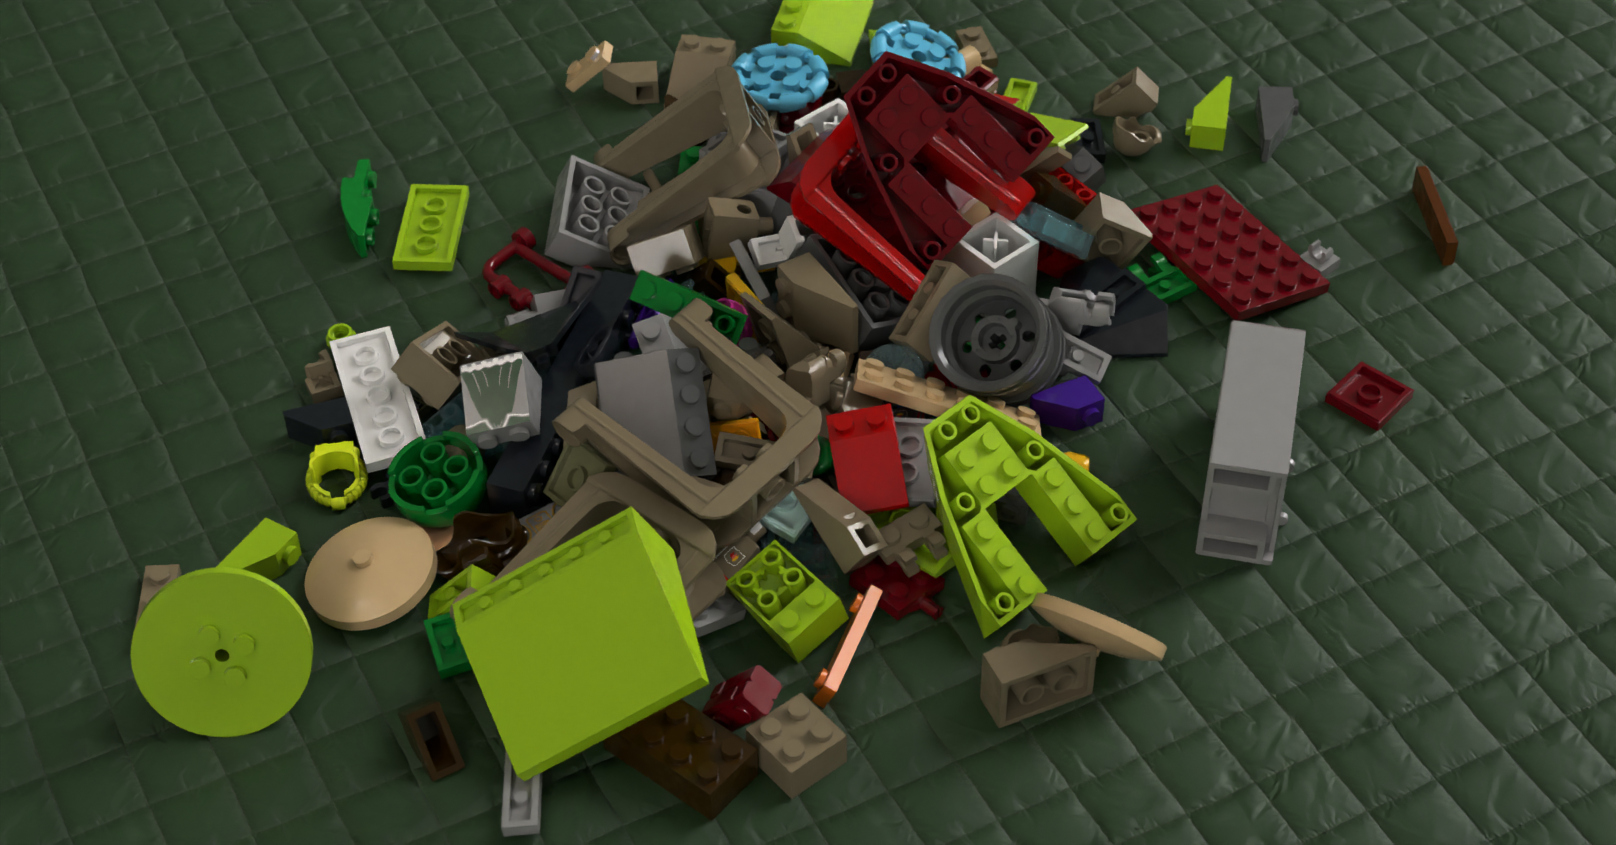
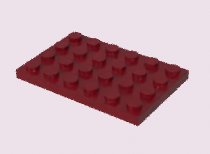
(1229, 253)

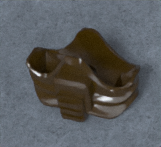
(467, 546)

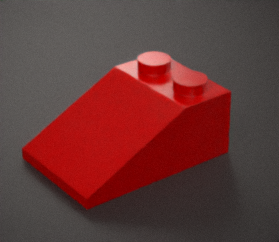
(868, 458)

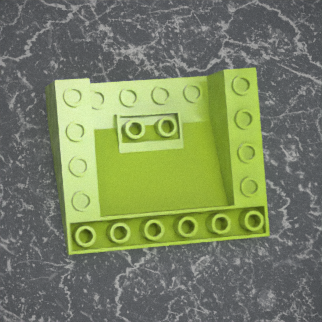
(582, 642)

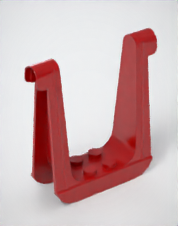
(835, 221)

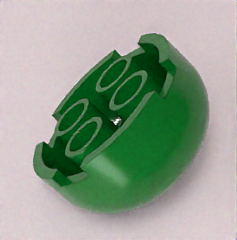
(432, 485)

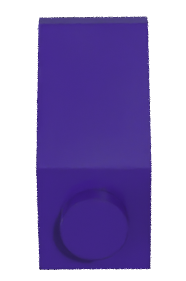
(1069, 404)

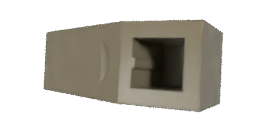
(842, 525)

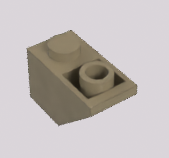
(632, 81)

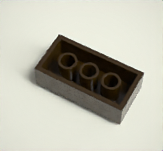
(688, 756)

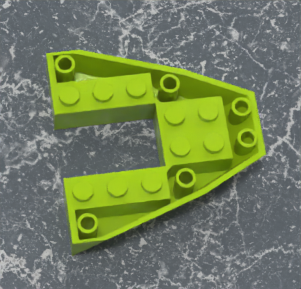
(979, 458)

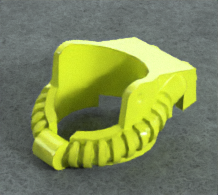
(332, 457)

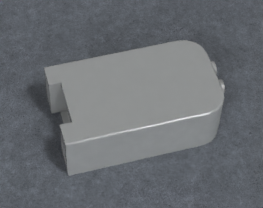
(1251, 443)

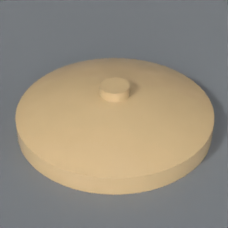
(371, 573)
(1097, 629)

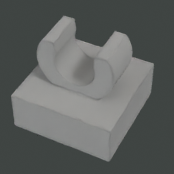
(1321, 259)

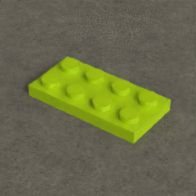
(431, 227)

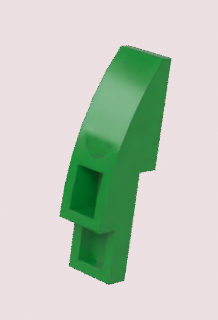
(359, 207)
(672, 298)

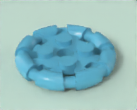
(913, 45)
(799, 72)

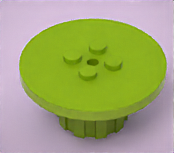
(222, 652)

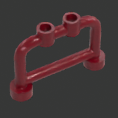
(521, 244)

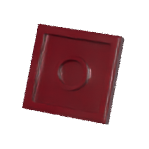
(1369, 396)

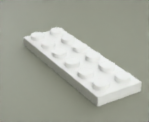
(376, 399)

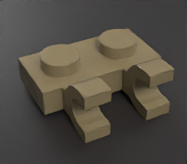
(910, 532)

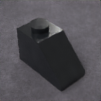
(321, 423)

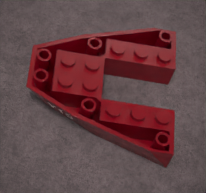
(897, 113)

